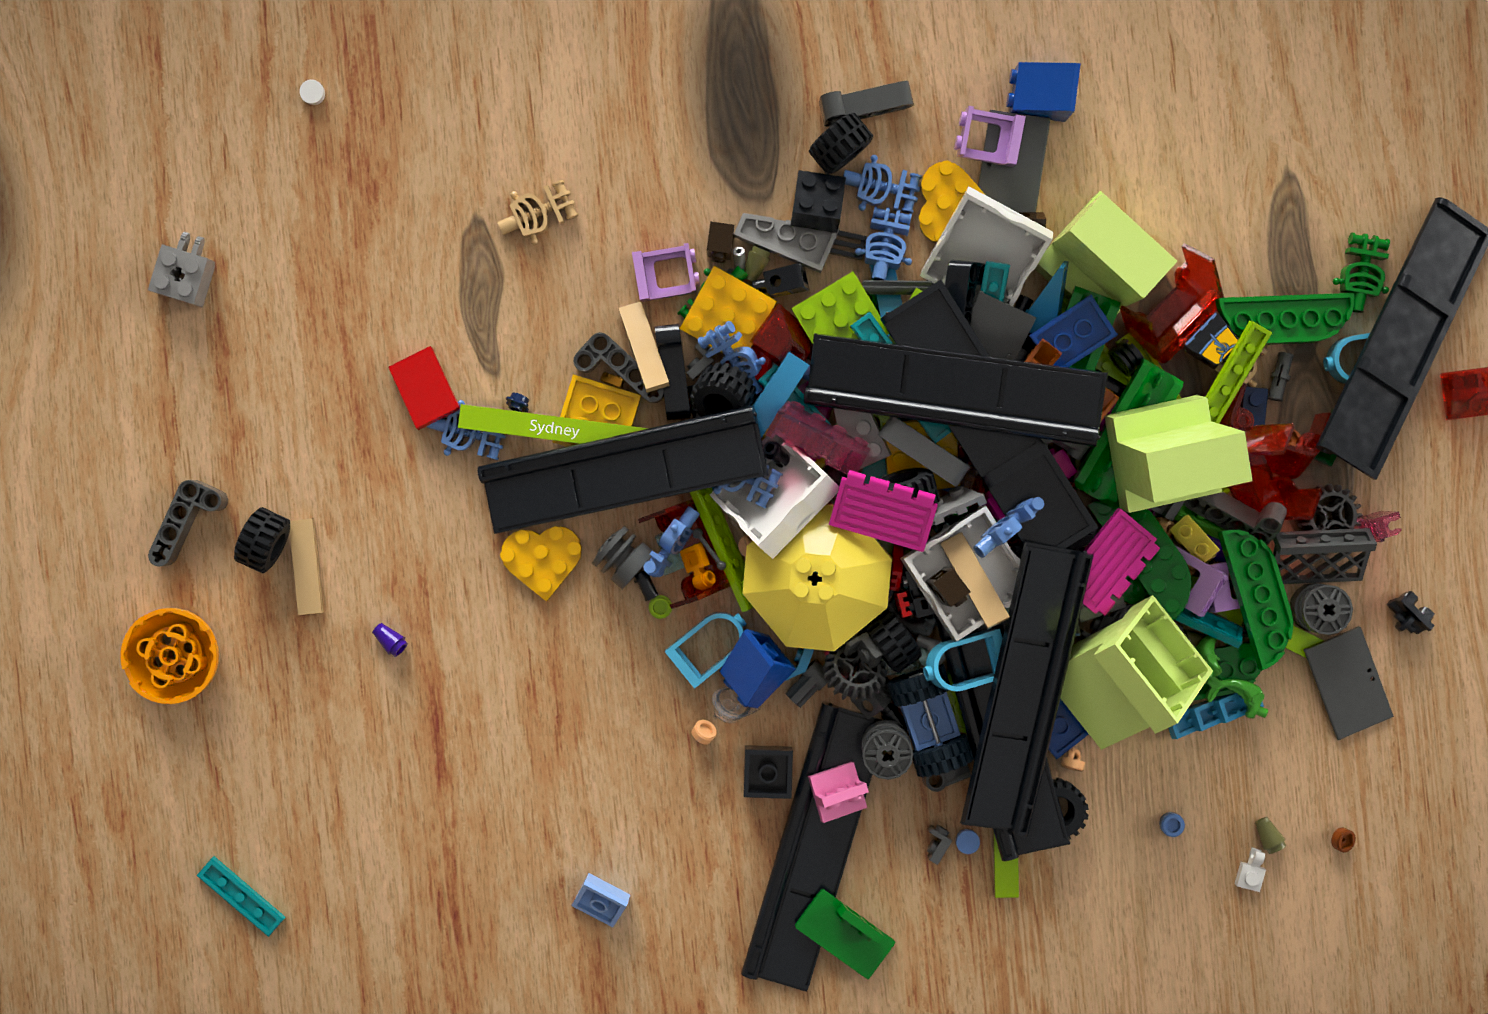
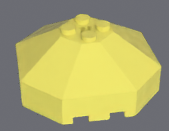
(826, 615)

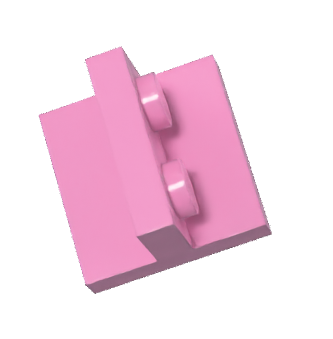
(838, 792)

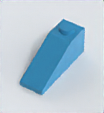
(1050, 300)

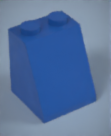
(1044, 89)
(755, 668)

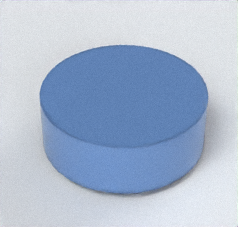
(1172, 824)
(967, 841)

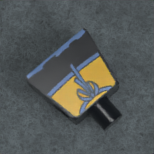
(792, 281)
(1212, 342)

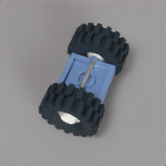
(930, 724)

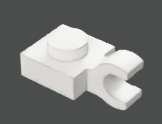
(1250, 874)

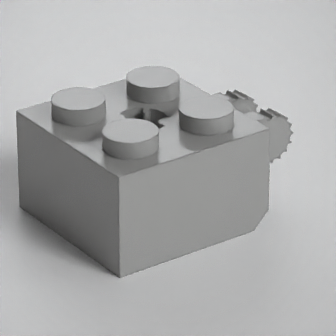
(173, 262)

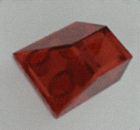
(781, 335)
(1465, 393)

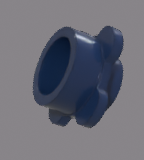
(517, 402)

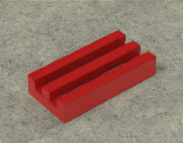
(896, 570)
(901, 604)

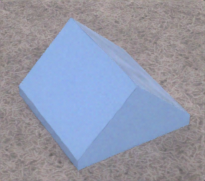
(601, 900)

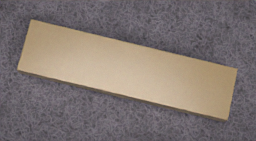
(644, 347)
(306, 566)
(972, 574)

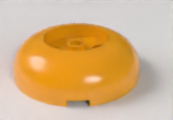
(145, 643)

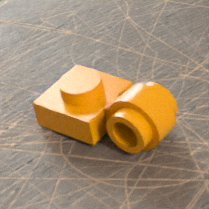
(695, 561)

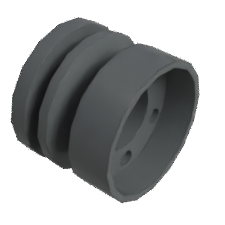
(622, 557)
(1309, 612)
(886, 736)

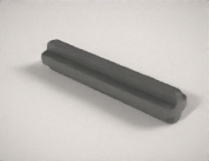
(894, 287)

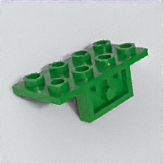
(845, 933)

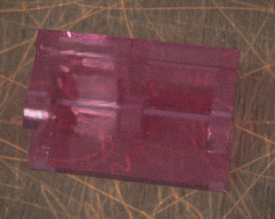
(1379, 522)

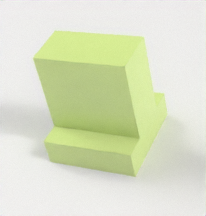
(1107, 254)
(1173, 453)
(1133, 675)

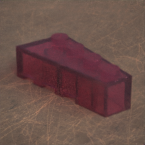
(818, 438)

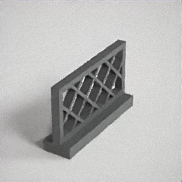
(1320, 544)

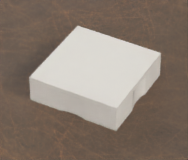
(989, 232)
(795, 502)
(999, 565)

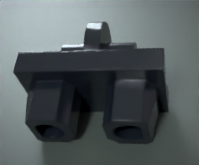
(1409, 616)

